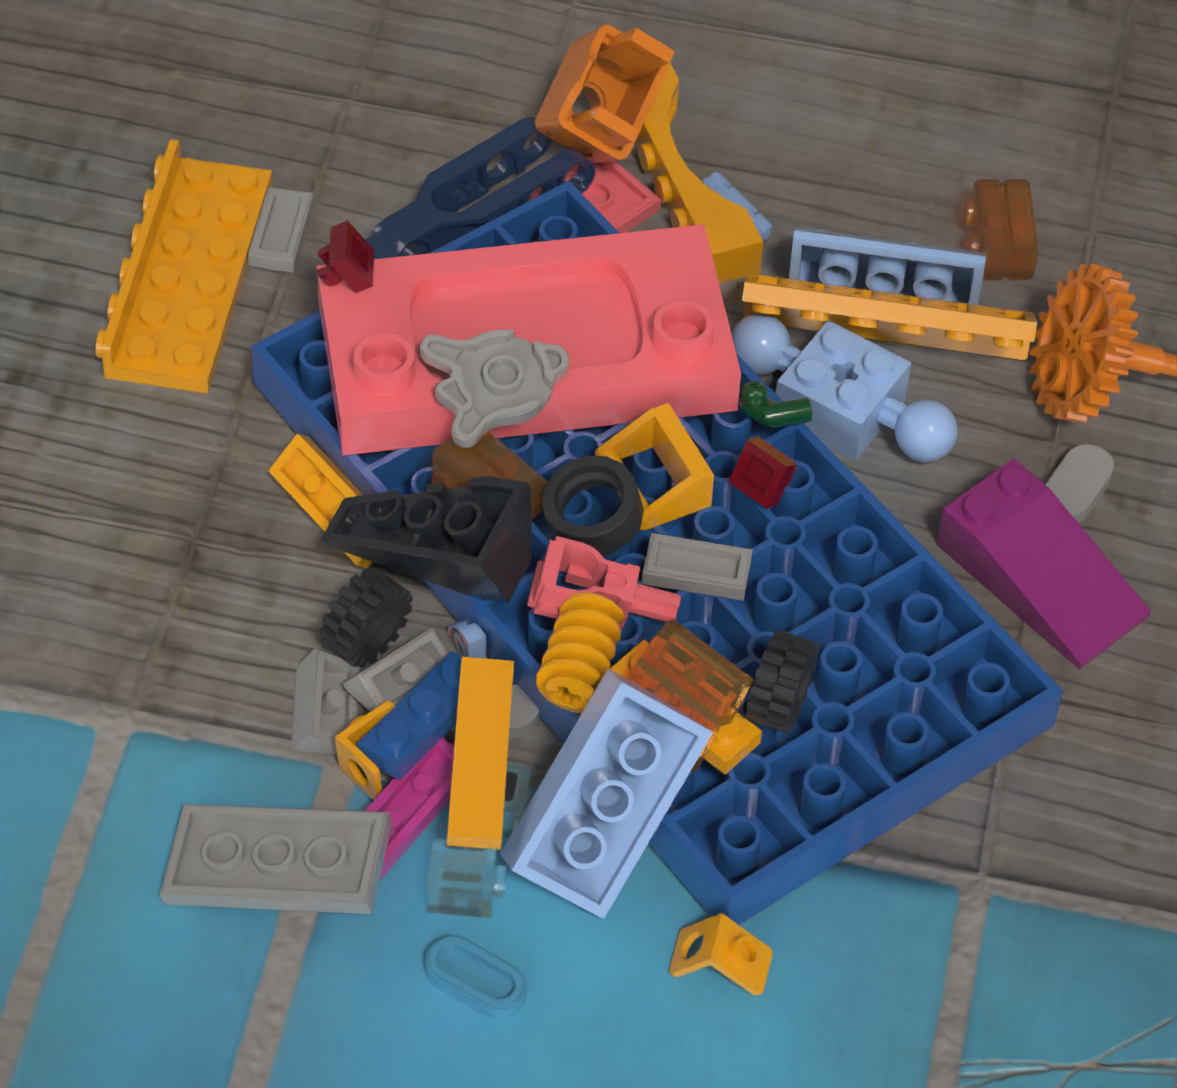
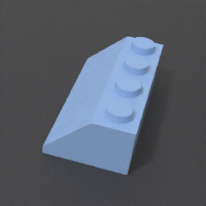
(887, 265)
(605, 794)

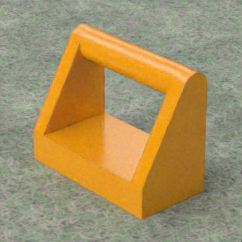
(664, 433)

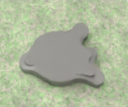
(493, 379)

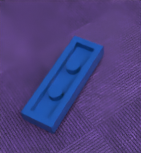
(416, 721)

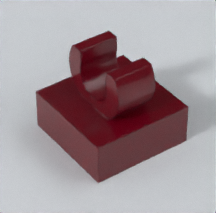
(347, 258)
(762, 472)

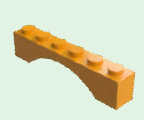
(728, 226)

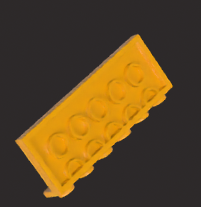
(182, 273)
(892, 316)

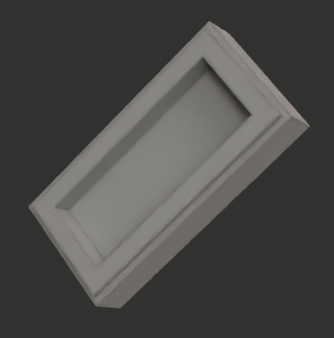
(280, 229)
(697, 566)

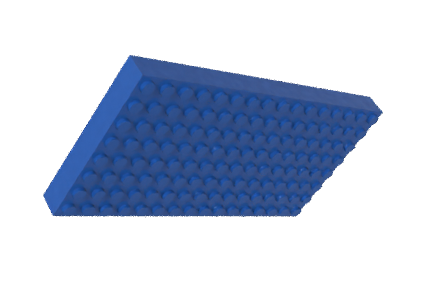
(909, 667)

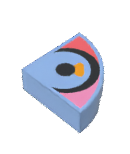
(468, 639)

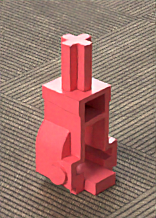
(602, 577)

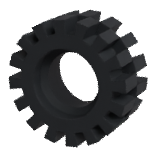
(366, 617)
(782, 681)

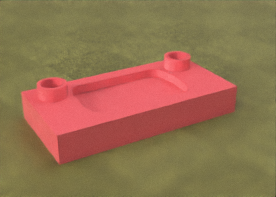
(626, 307)

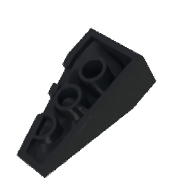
(453, 537)

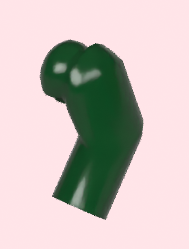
(770, 412)

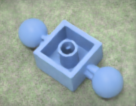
(850, 388)

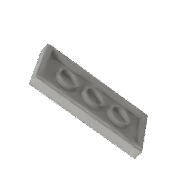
(277, 858)

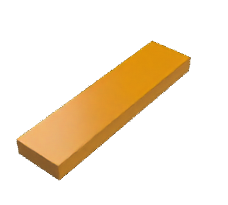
(480, 753)

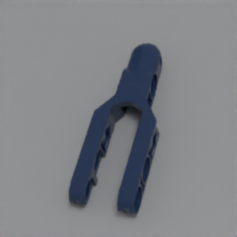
(433, 218)

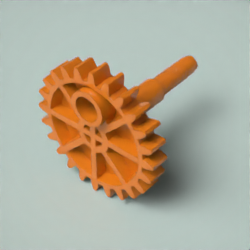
(1090, 344)

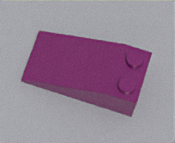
(1040, 563)

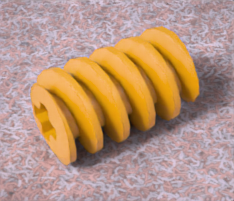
(579, 650)

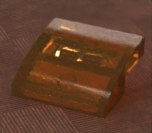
(692, 679)

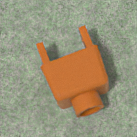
(621, 81)

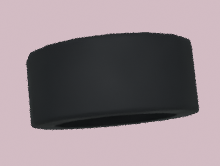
(583, 475)

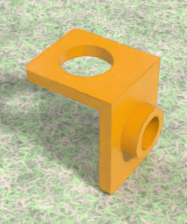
(350, 755)
(725, 948)

